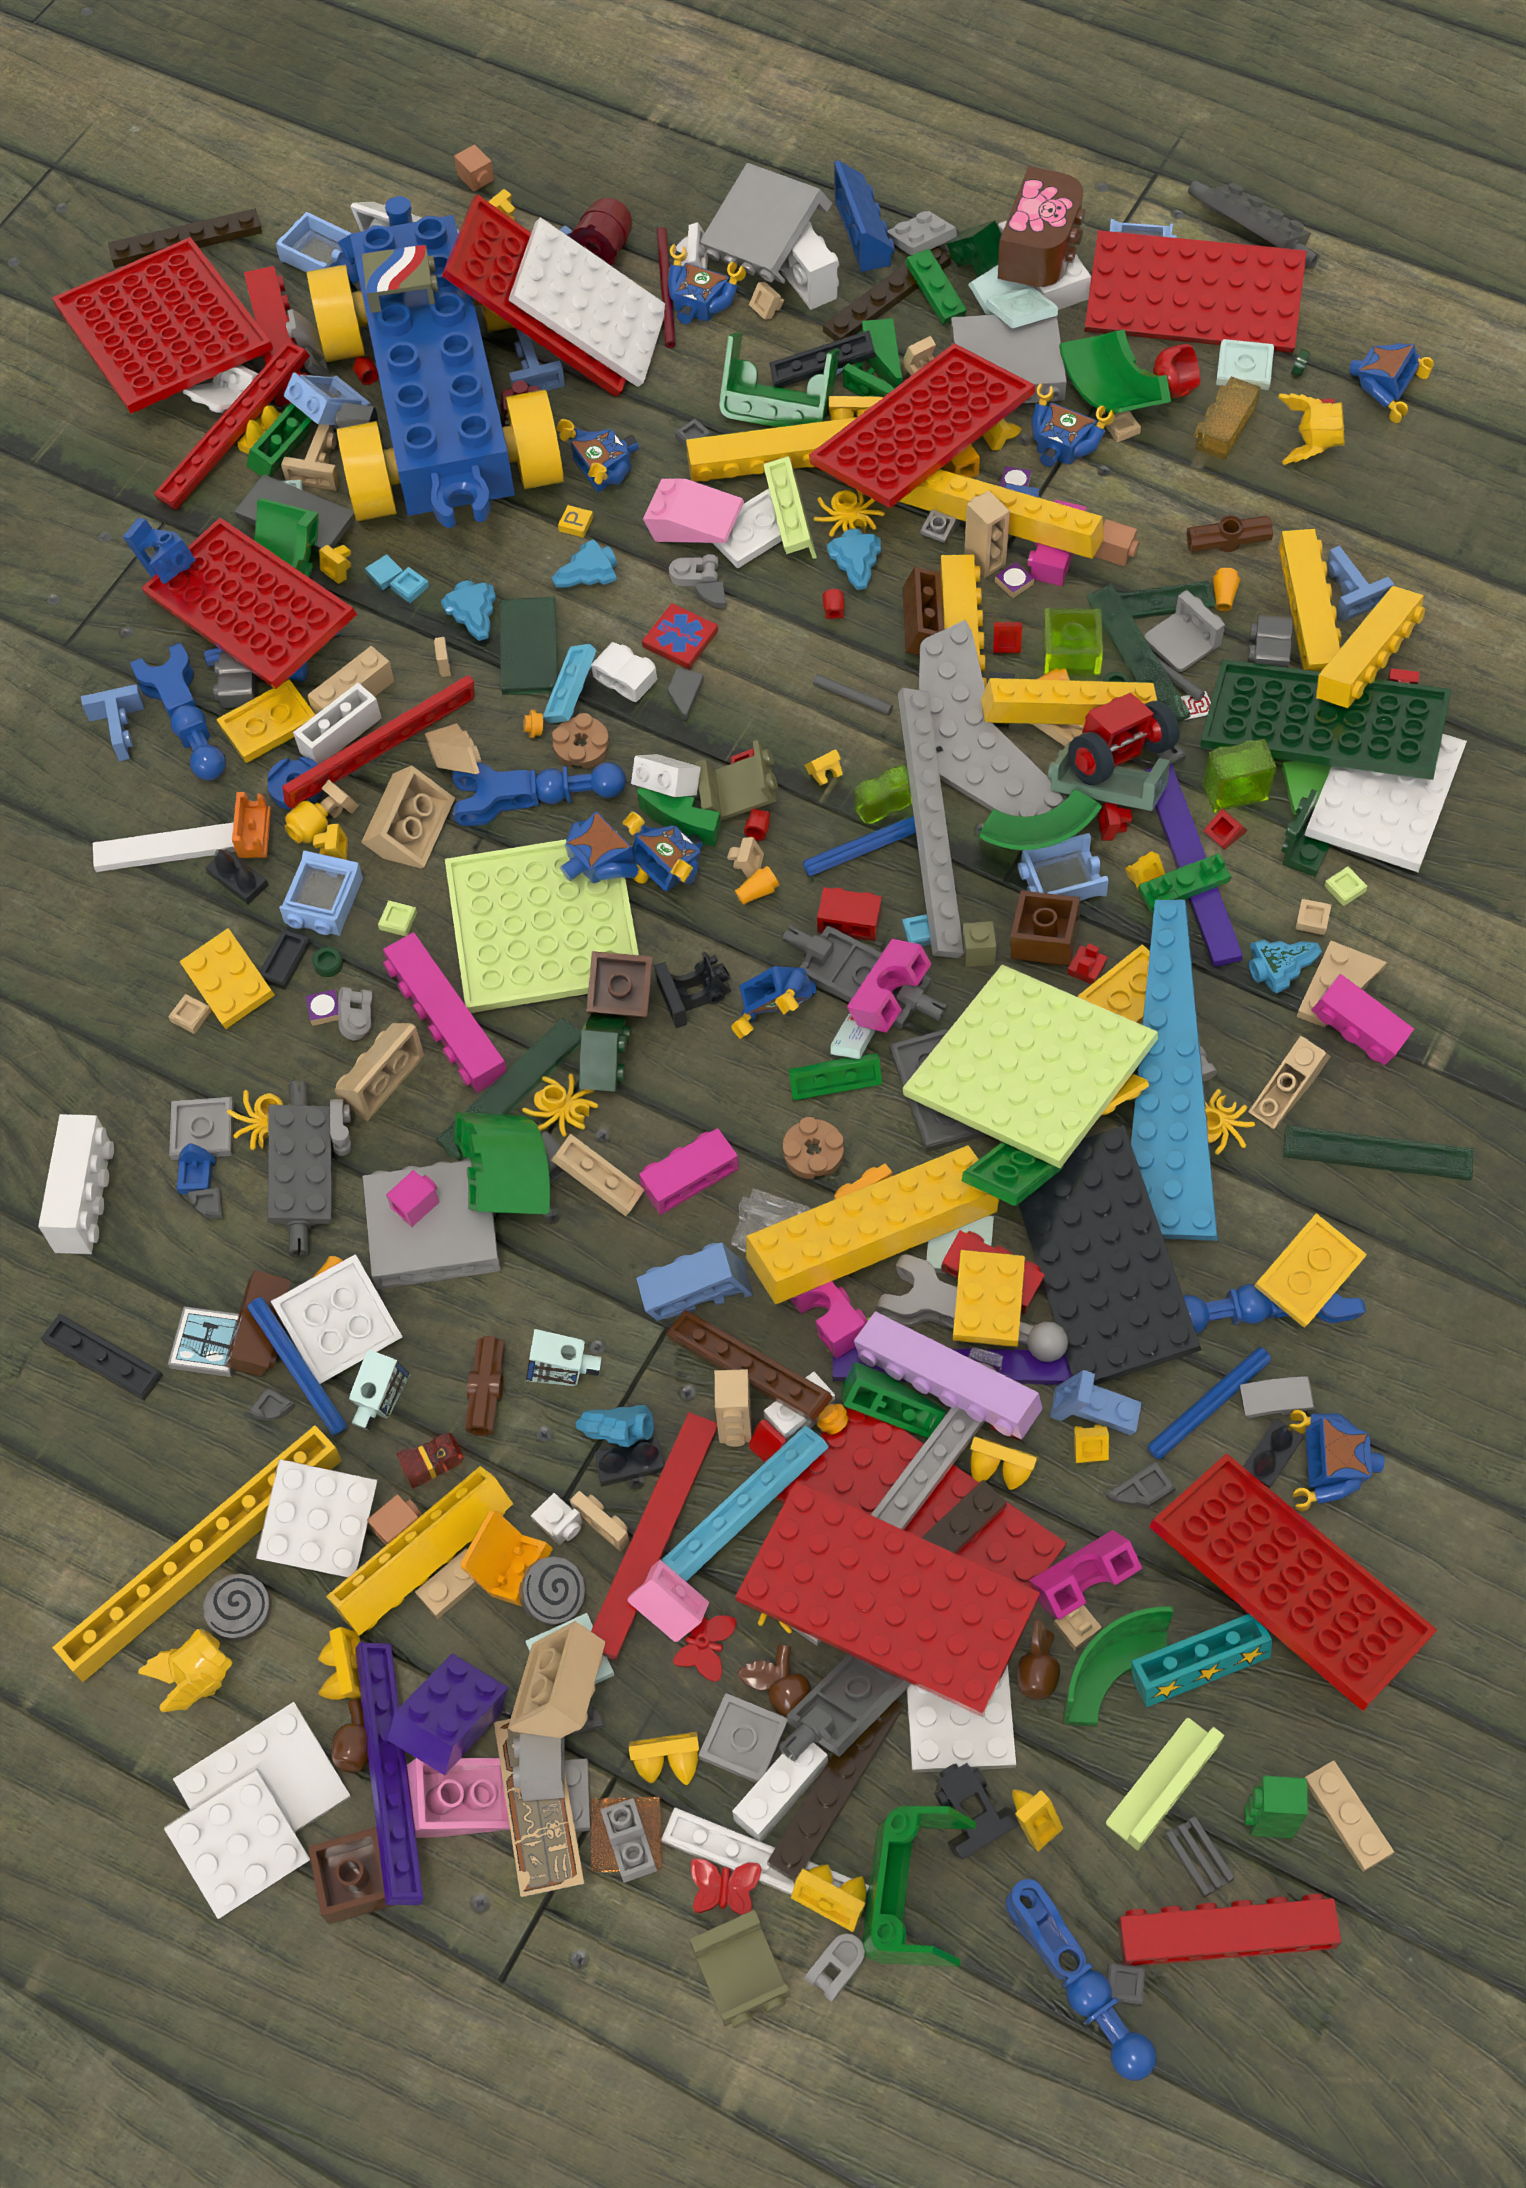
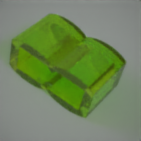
(883, 794)

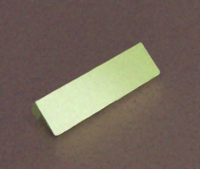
(788, 506)
(1163, 1782)

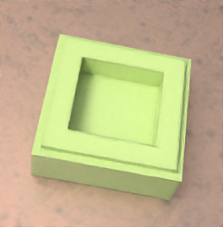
(1345, 886)
(397, 918)

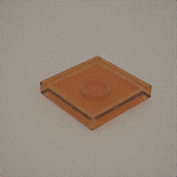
(602, 1853)

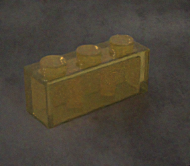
(1226, 417)

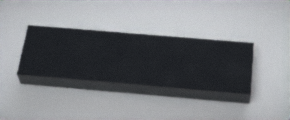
(812, 362)
(102, 1357)

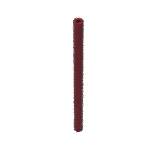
(664, 267)

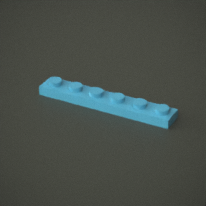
(745, 1503)

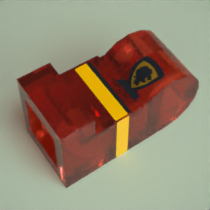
(430, 1459)

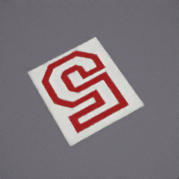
(1195, 707)

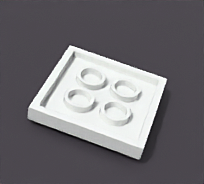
(336, 1319)
(316, 1519)
(951, 1735)
(237, 1843)

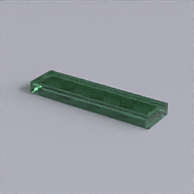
(1164, 600)

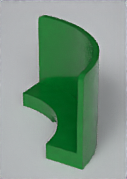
(1107, 374)
(287, 532)
(1041, 829)
(506, 1162)
(1110, 1657)

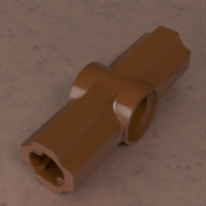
(1229, 533)
(485, 1386)

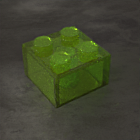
(1073, 640)
(1239, 775)

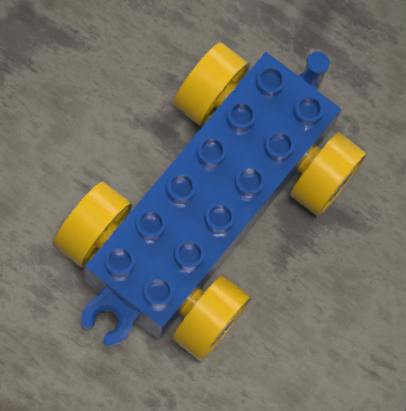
(432, 386)

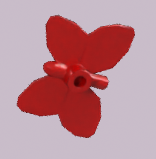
(702, 1643)
(722, 1889)

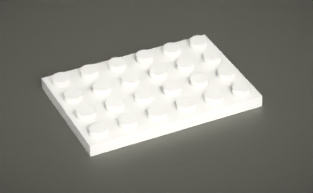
(588, 302)
(1385, 812)

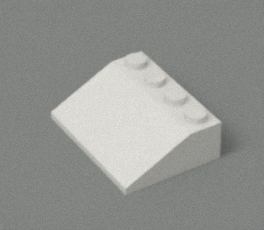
(286, 1759)

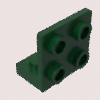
(1301, 851)

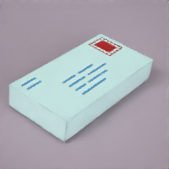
(851, 1039)

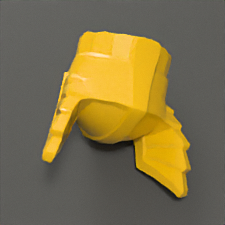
(1320, 425)
(194, 1667)

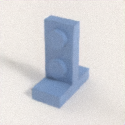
(545, 376)
(1357, 593)
(115, 705)
(1083, 1399)

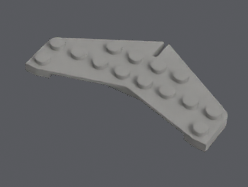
(975, 752)

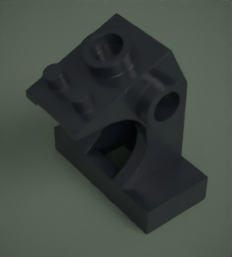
(673, 988)
(957, 1785)

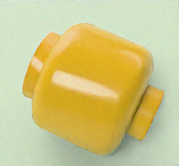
(306, 821)

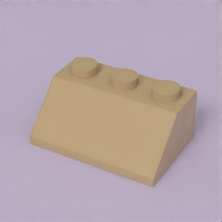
(408, 818)
(380, 1069)
(558, 1683)

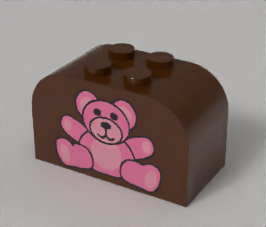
(1042, 229)

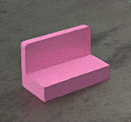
(669, 1602)

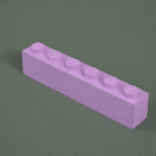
(948, 1375)

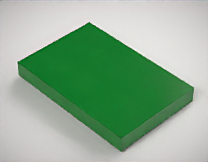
(1009, 1173)

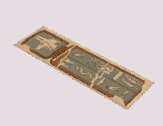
(540, 1829)

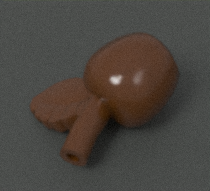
(1037, 1670)
(783, 1689)
(350, 1741)

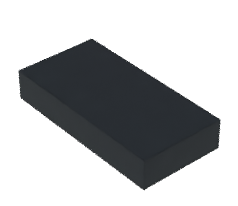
(284, 958)

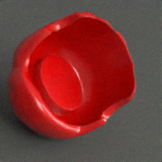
(1181, 369)

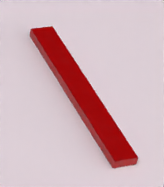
(231, 425)
(379, 741)
(654, 1530)

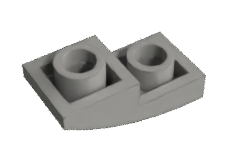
(303, 331)
(939, 526)
(1277, 1396)
(628, 1840)

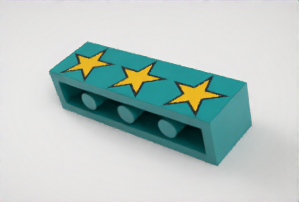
(1200, 1659)

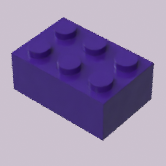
(447, 1714)

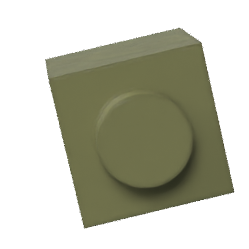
(979, 944)

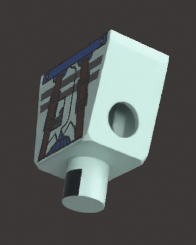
(559, 1359)
(377, 1388)

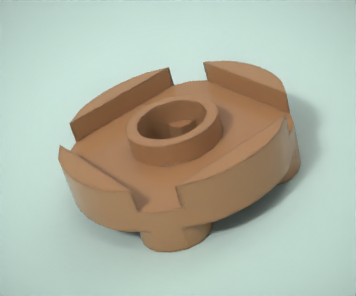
(577, 728)
(809, 1132)

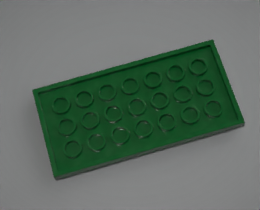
(1386, 730)

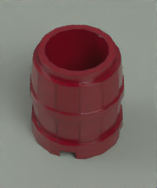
(604, 229)

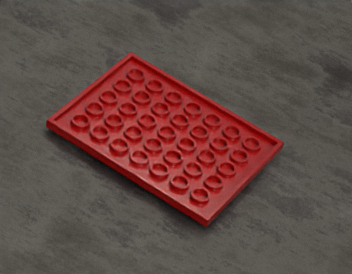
(161, 324)

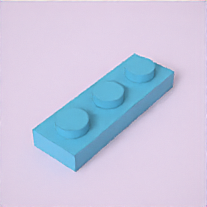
(569, 683)

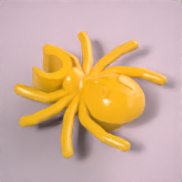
(848, 511)
(554, 1101)
(259, 1118)
(1220, 1120)

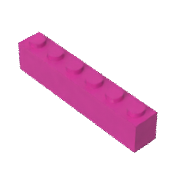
(445, 1013)

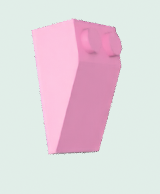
(691, 512)
(460, 1802)

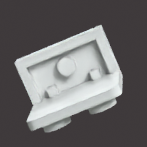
(224, 389)

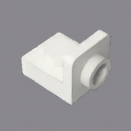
(558, 1519)

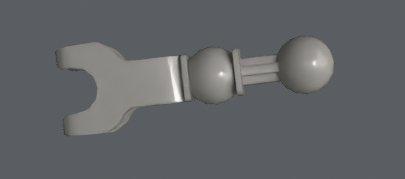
(936, 1303)

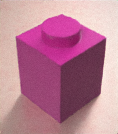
(413, 1197)

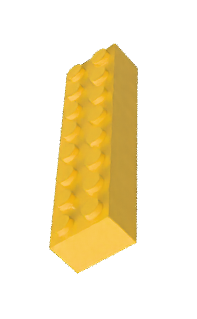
(867, 1226)

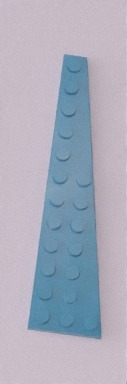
(1171, 1112)

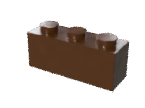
(921, 607)
(250, 1347)

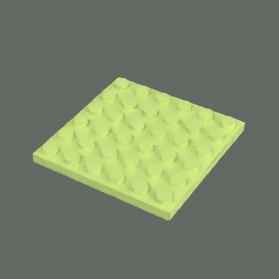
(528, 928)
(1030, 1065)

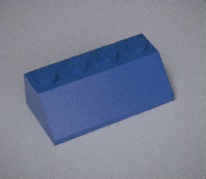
(861, 218)

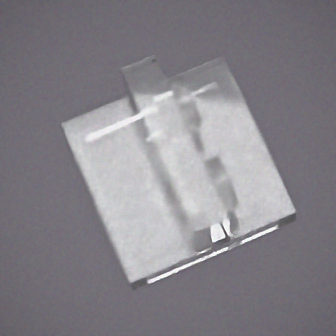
(761, 1212)

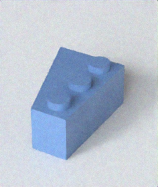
(692, 1281)

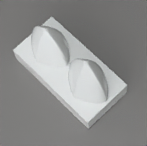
(694, 248)

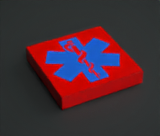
(680, 636)

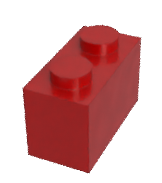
(850, 913)

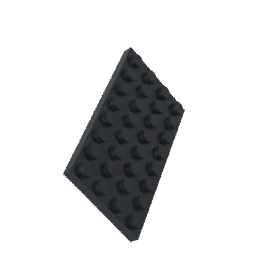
(1107, 1263)

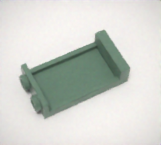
(1124, 787)

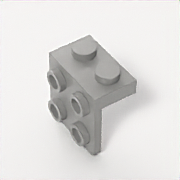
(1187, 633)

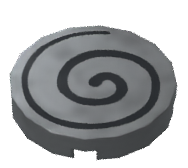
(552, 1590)
(237, 1607)

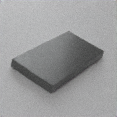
(333, 519)
(934, 1127)

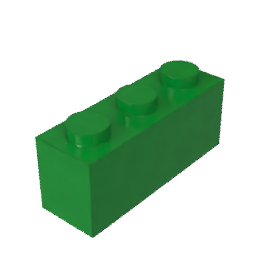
(279, 441)
(1277, 1807)

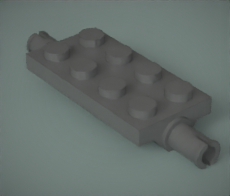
(1255, 216)
(842, 964)
(299, 1166)
(841, 1707)

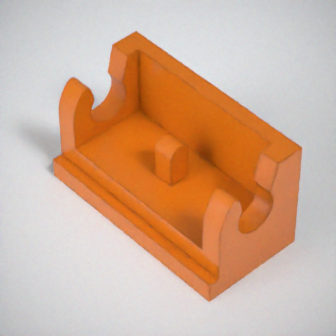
(251, 826)

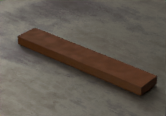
(763, 1372)

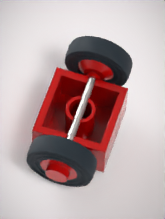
(1117, 735)

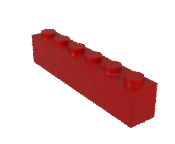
(270, 313)
(1228, 1931)

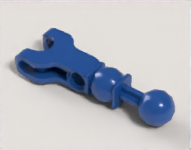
(170, 686)
(524, 789)
(1252, 1307)
(1087, 1989)

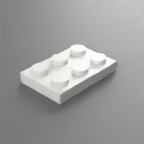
(753, 531)

